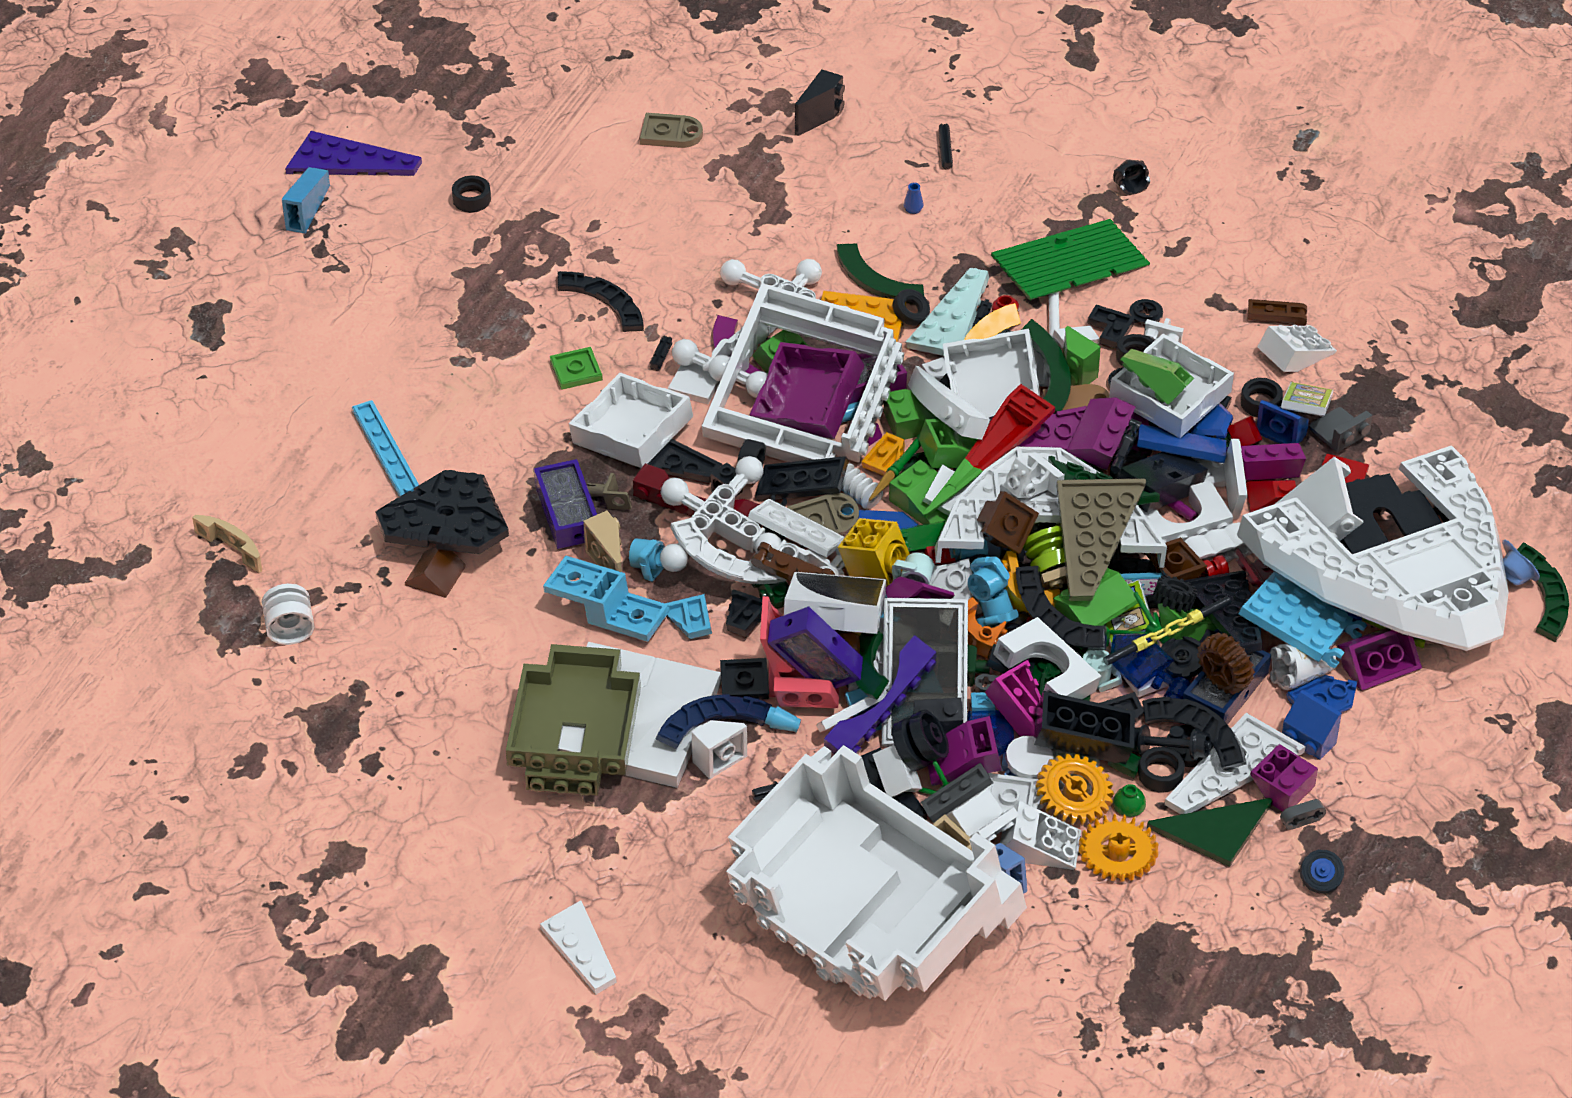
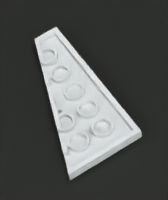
(1208, 779)

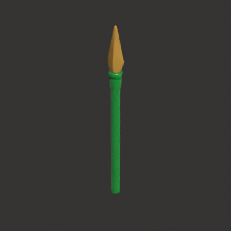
(895, 469)

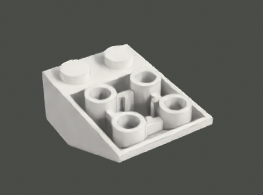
(1295, 346)
(1042, 838)

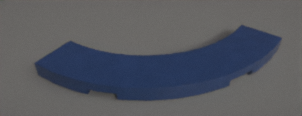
(711, 708)

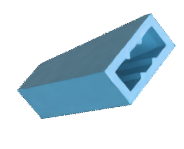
(304, 199)

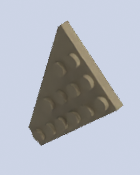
(1092, 526)

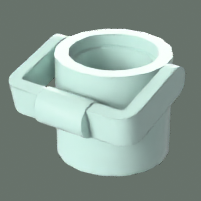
(915, 567)
(1095, 660)

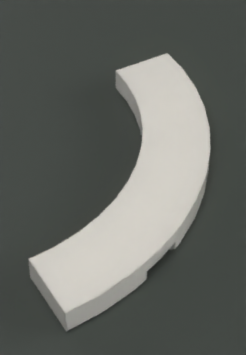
(716, 559)

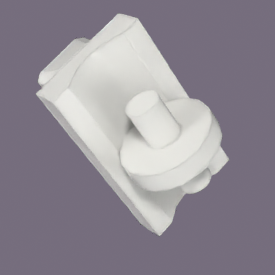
(1156, 329)

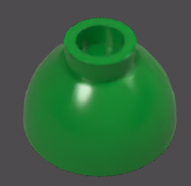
(1129, 801)

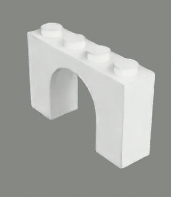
(1211, 515)
(1039, 641)

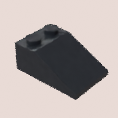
(819, 102)

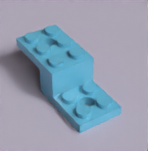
(606, 598)

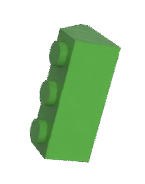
(1110, 601)

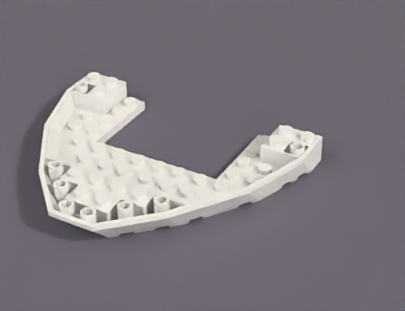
(1426, 585)

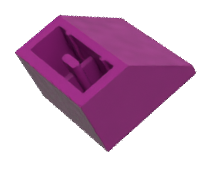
(1284, 777)

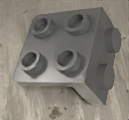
(1341, 429)

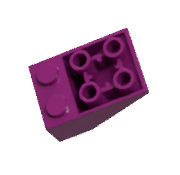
(968, 746)

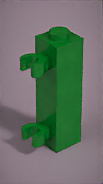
(922, 535)

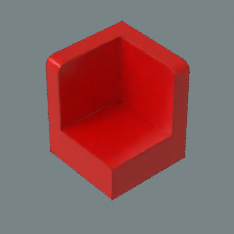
(1245, 431)

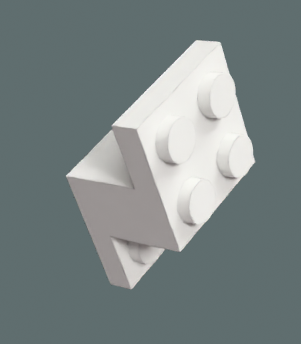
(982, 816)

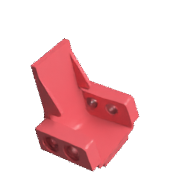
(785, 681)

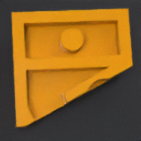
(884, 454)

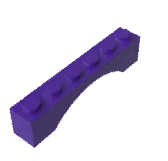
(913, 662)

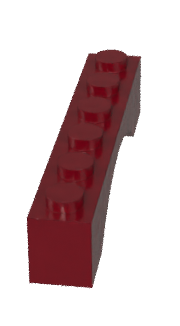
(648, 486)

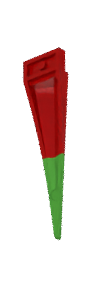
(1012, 424)

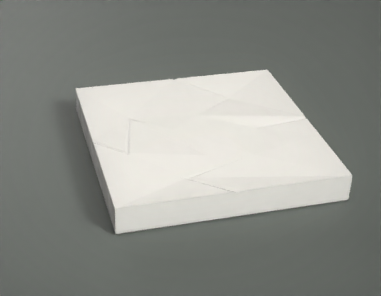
(663, 692)

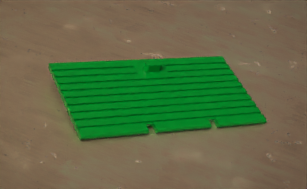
(1068, 257)

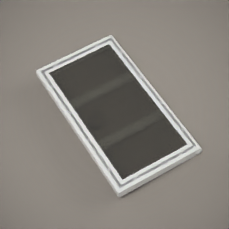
(942, 627)

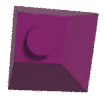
(908, 588)

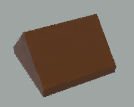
(1179, 561)
(436, 572)

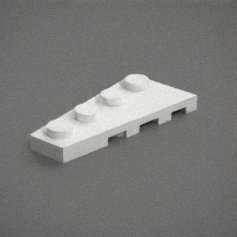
(579, 944)

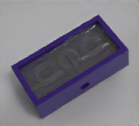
(564, 501)
(815, 648)

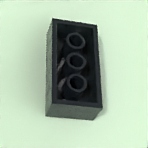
(1084, 728)

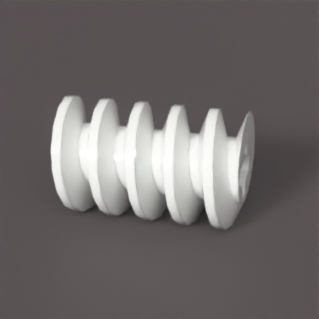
(860, 487)

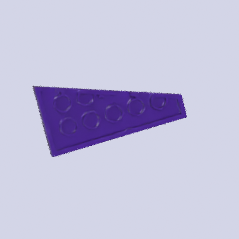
(350, 157)

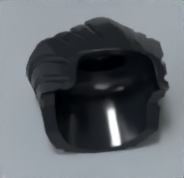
(1132, 176)

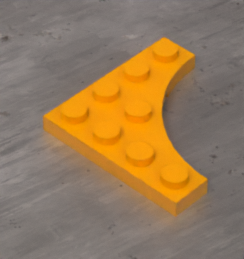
(871, 305)

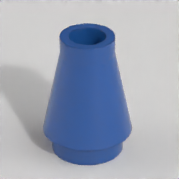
(913, 201)

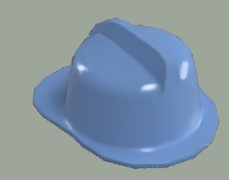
(1517, 567)

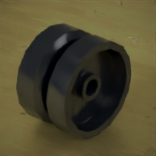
(920, 740)

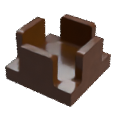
(1007, 522)

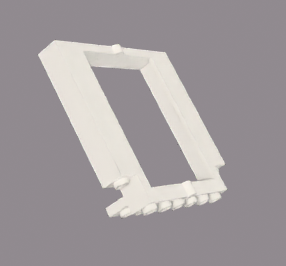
(821, 322)

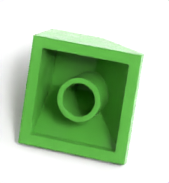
(1195, 631)

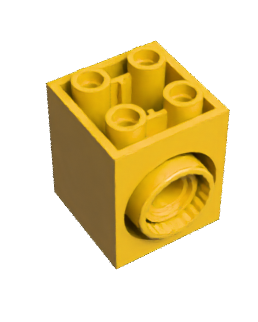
(872, 549)

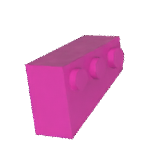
(1016, 698)

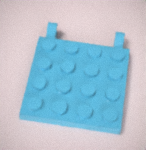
(1300, 618)

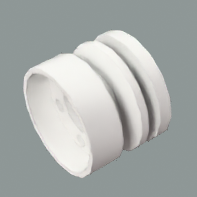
(287, 614)

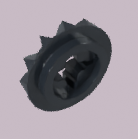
(1151, 307)

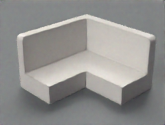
(895, 773)

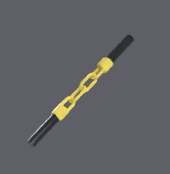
(1141, 643)

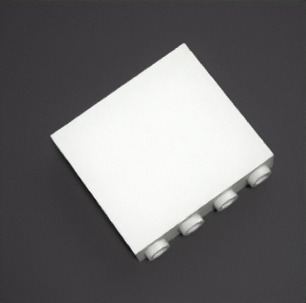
(1328, 498)

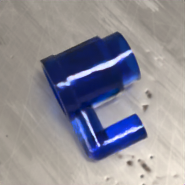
(1176, 685)

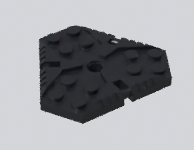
(446, 510)

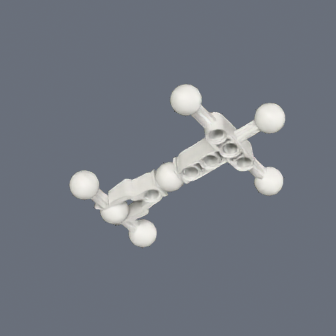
(733, 273)
(721, 505)

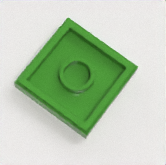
(576, 368)

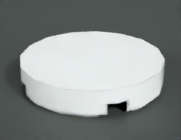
(1025, 758)

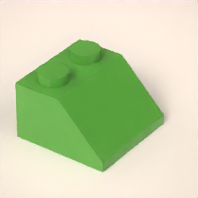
(1081, 357)

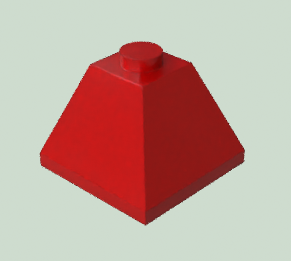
(1267, 493)

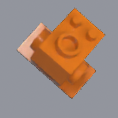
(975, 631)

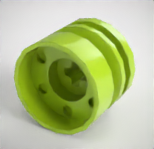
(1046, 549)

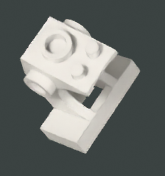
(1029, 480)

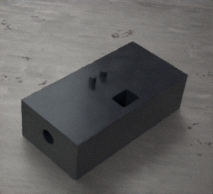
(1167, 475)

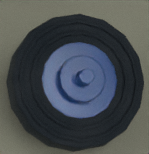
(1322, 871)

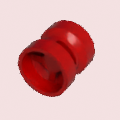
(1216, 566)

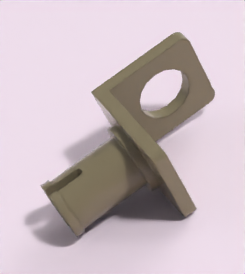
(609, 492)

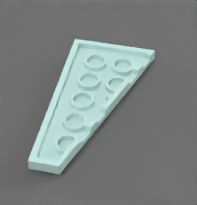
(952, 316)

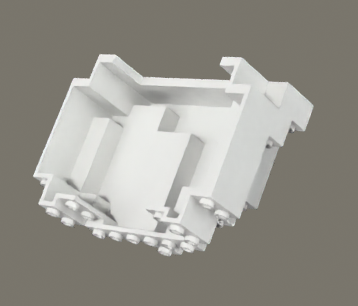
(865, 879)

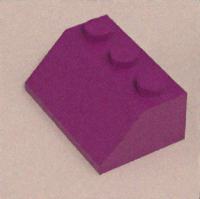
(1101, 430)
(1272, 461)
(1379, 657)

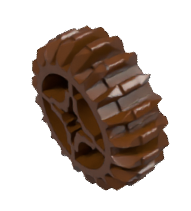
(1225, 663)

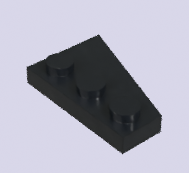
(684, 462)

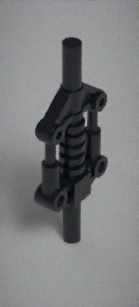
(1125, 445)

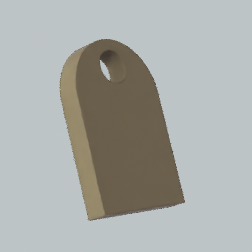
(670, 130)
(827, 512)

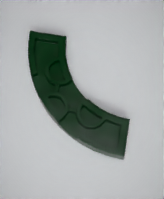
(871, 681)

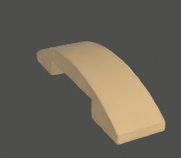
(213, 528)

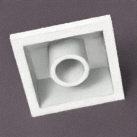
(718, 746)

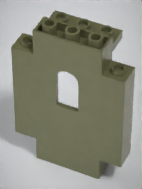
(578, 690)

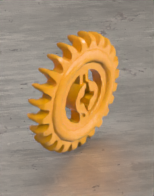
(1074, 799)
(1118, 848)

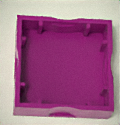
(808, 388)

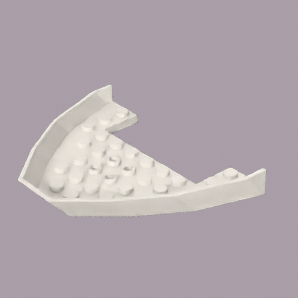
(964, 530)

